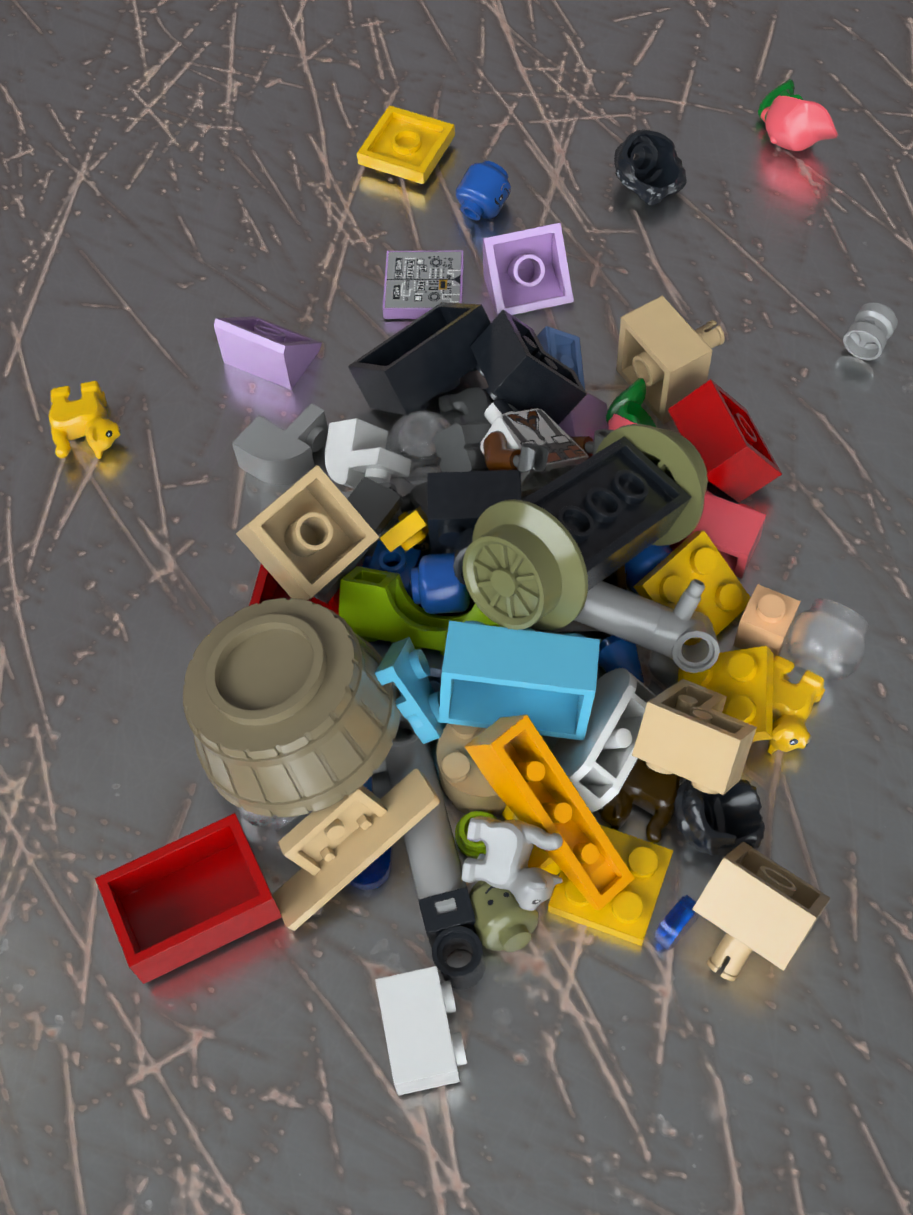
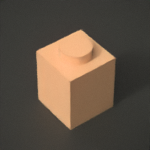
(766, 620)

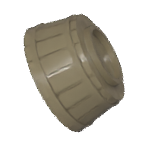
(288, 708)

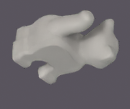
(507, 858)

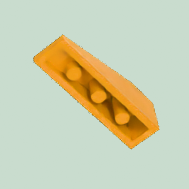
(541, 794)

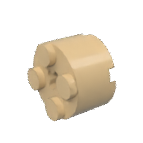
(461, 776)

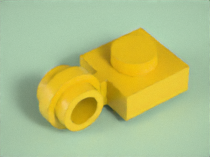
(408, 531)

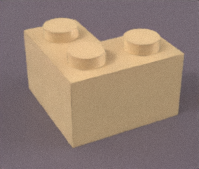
(692, 738)

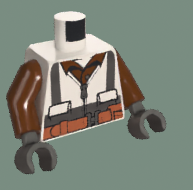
(533, 445)

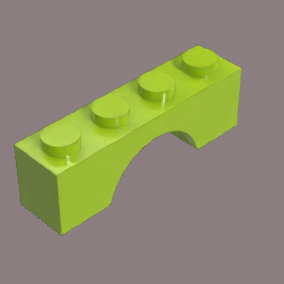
(381, 609)

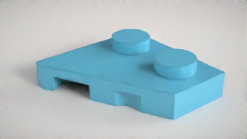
(418, 700)

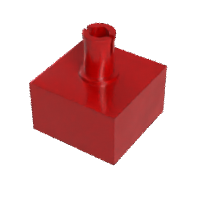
(726, 440)

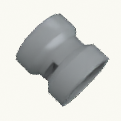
(870, 331)

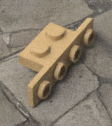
(345, 840)

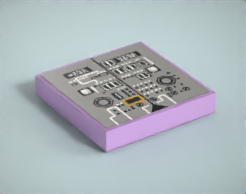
(421, 281)

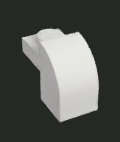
(360, 450)

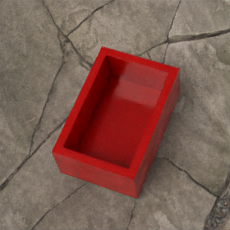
(187, 898)

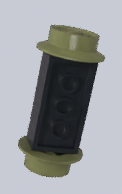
(545, 552)

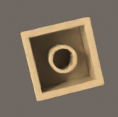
(665, 353)
(307, 535)
(759, 910)

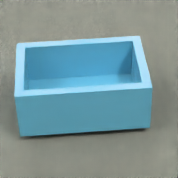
(516, 673)

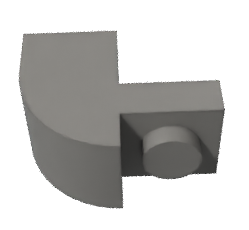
(280, 454)

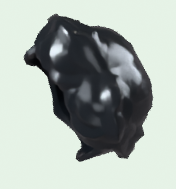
(654, 170)
(719, 821)

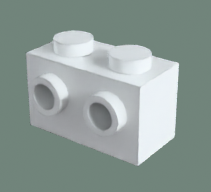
(418, 1030)

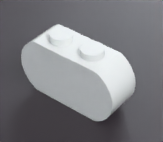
(605, 756)

